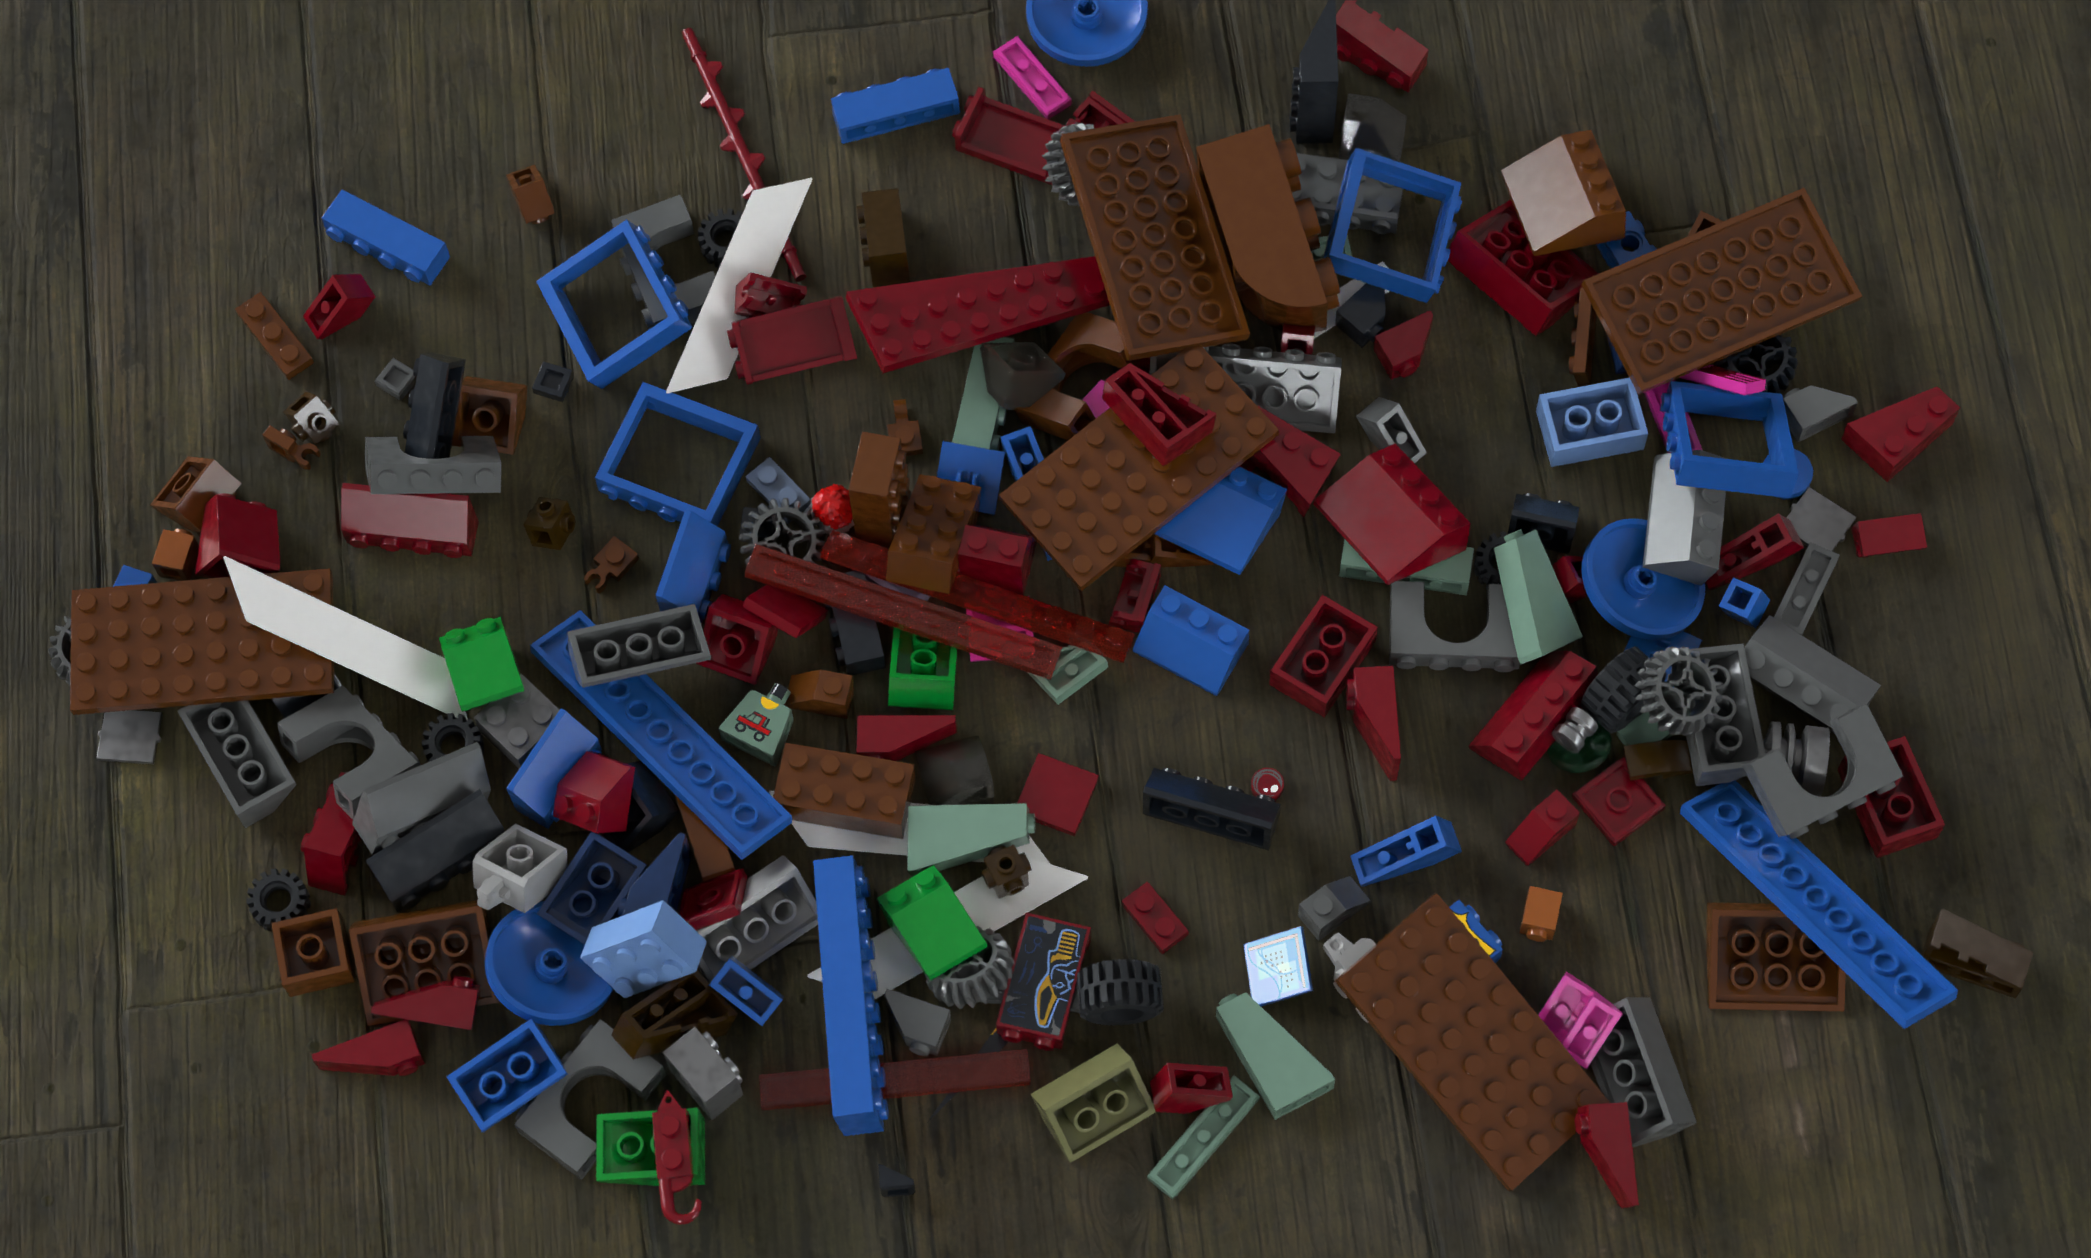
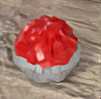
(833, 509)

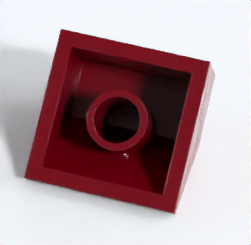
(737, 640)
(596, 794)

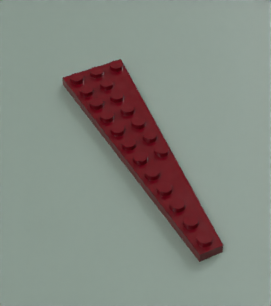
(958, 312)

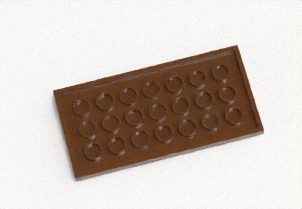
(1154, 237)
(1721, 290)
(1109, 492)
(186, 647)
(1471, 1041)

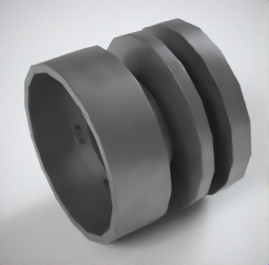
(1805, 756)

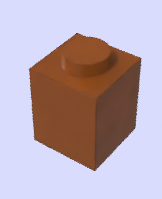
(176, 554)
(1540, 914)

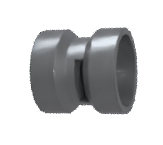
(1575, 730)

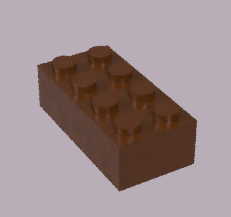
(879, 488)
(931, 533)
(845, 790)

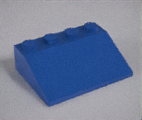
(1228, 520)

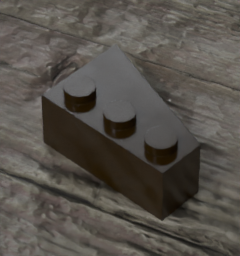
(884, 237)

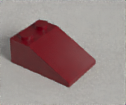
(1374, 713)

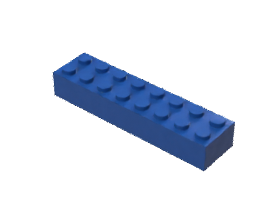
(849, 996)

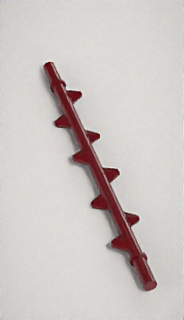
(734, 141)

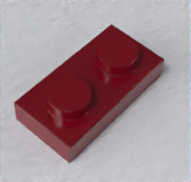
(1154, 917)

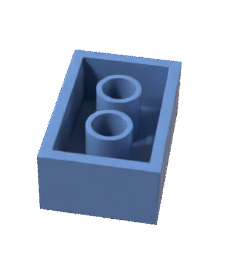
(1591, 422)
(643, 949)

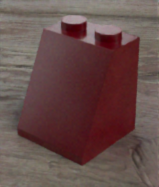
(238, 531)
(996, 556)

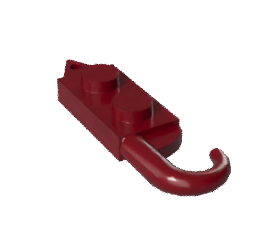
(673, 1157)

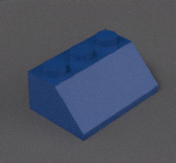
(693, 565)
(1191, 640)
(553, 756)
(507, 1075)

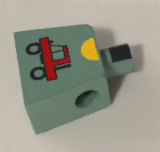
(760, 724)

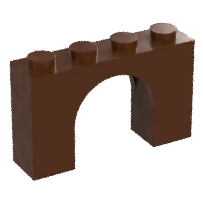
(1083, 342)

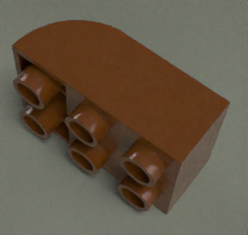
(1266, 231)

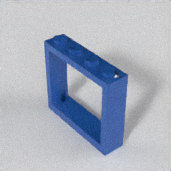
(1408, 178)
(642, 347)
(690, 412)
(1727, 474)

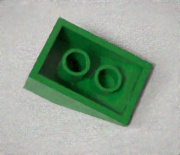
(481, 663)
(921, 672)
(931, 922)
(628, 1149)

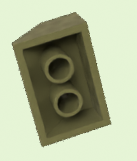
(1094, 1102)

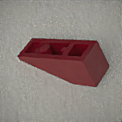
(1756, 550)
(901, 735)
(441, 1003)
(380, 1052)
(1608, 1142)

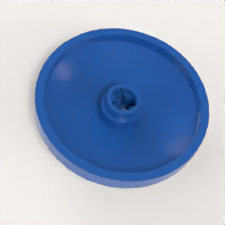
(1086, 30)
(1631, 596)
(540, 971)

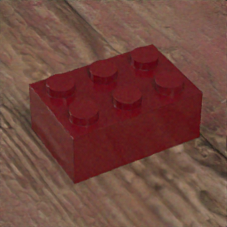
(1323, 655)
(1903, 814)

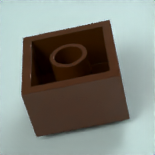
(313, 952)

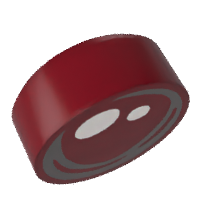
(1267, 782)

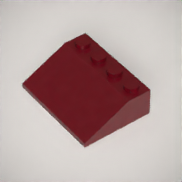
(1501, 264)
(1394, 515)

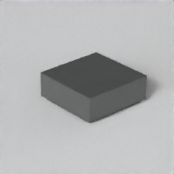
(396, 379)

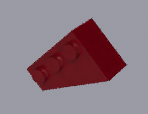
(1377, 48)
(1156, 415)
(1900, 431)
(1296, 462)
(330, 846)

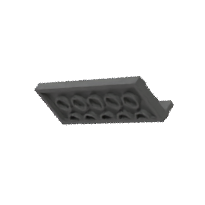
(1376, 201)
(1287, 383)

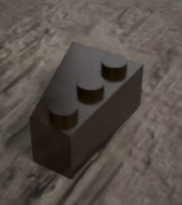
(1976, 955)
(671, 1014)

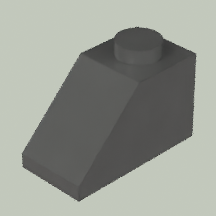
(1815, 410)
(1387, 424)
(1332, 906)
(919, 1022)

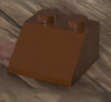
(491, 410)
(191, 488)

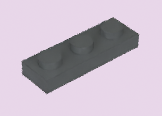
(1806, 587)

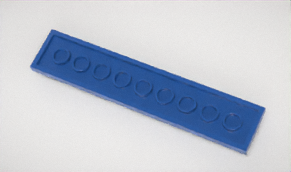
(672, 748)
(1820, 904)

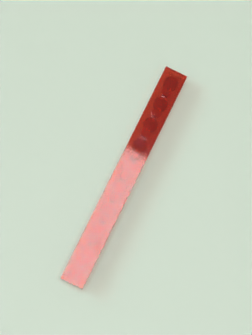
(991, 601)
(903, 611)

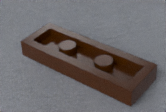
(274, 335)
(1583, 340)

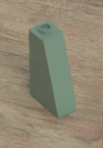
(1533, 597)
(963, 833)
(1272, 1057)

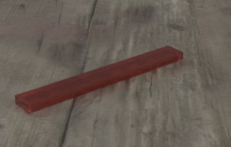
(904, 1078)

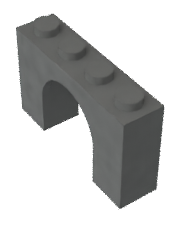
(664, 224)
(396, 472)
(1415, 644)
(341, 719)
(1869, 769)
(545, 1120)

